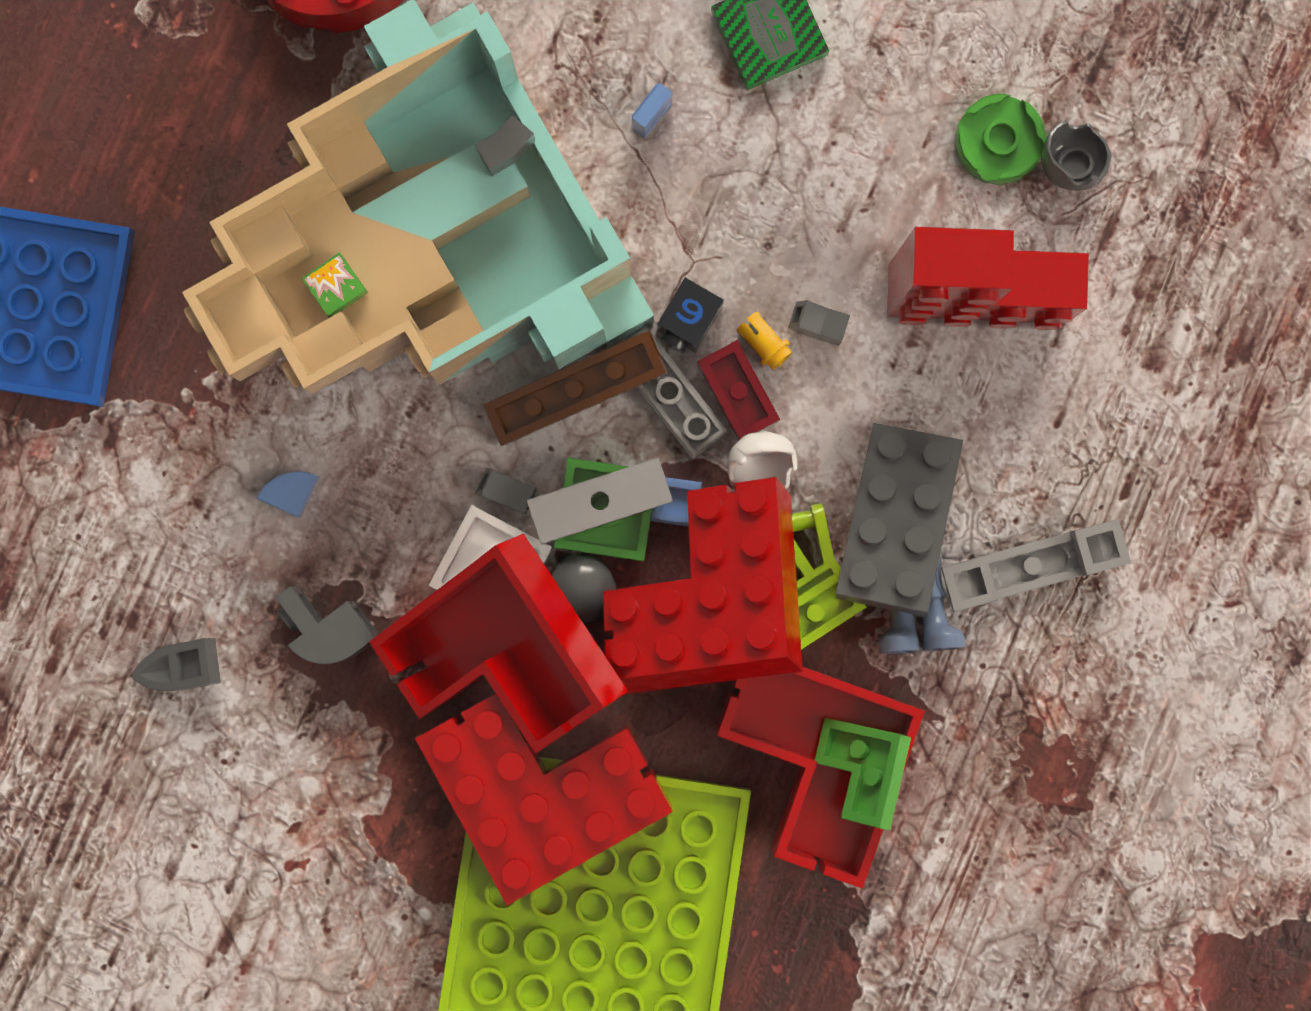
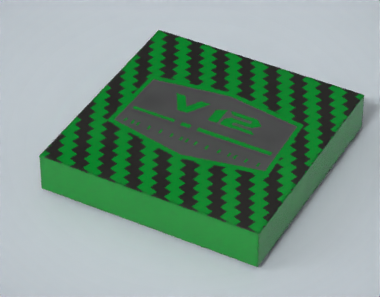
(769, 37)

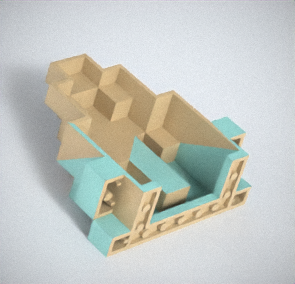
(447, 252)

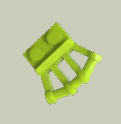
(817, 588)

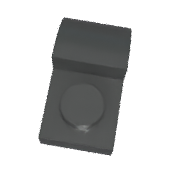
(325, 640)

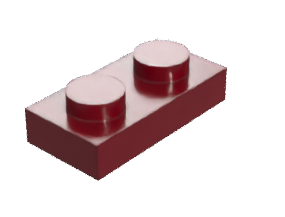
(738, 390)

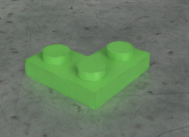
(876, 768)

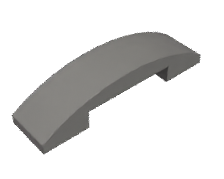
(1035, 565)

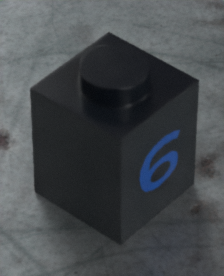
(689, 316)

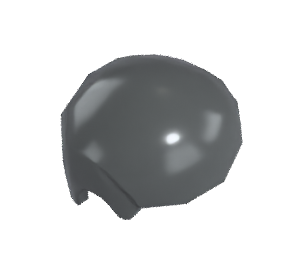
(1075, 156)
(583, 583)

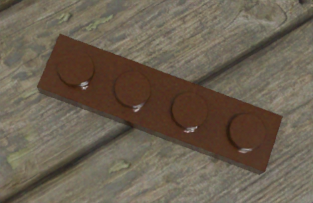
(575, 388)

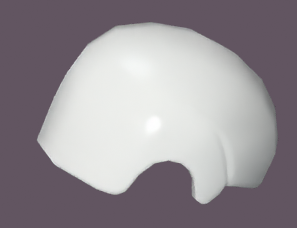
(760, 457)

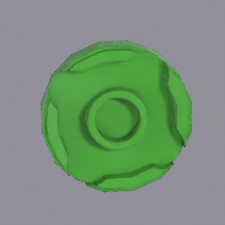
(1000, 139)

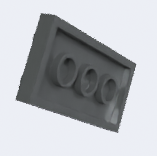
(899, 519)

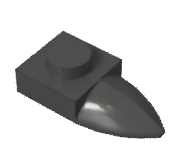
(180, 666)

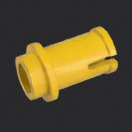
(766, 343)

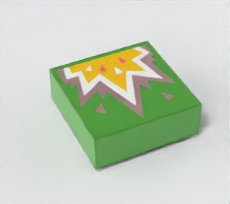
(334, 285)

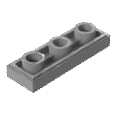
(687, 414)
(571, 508)

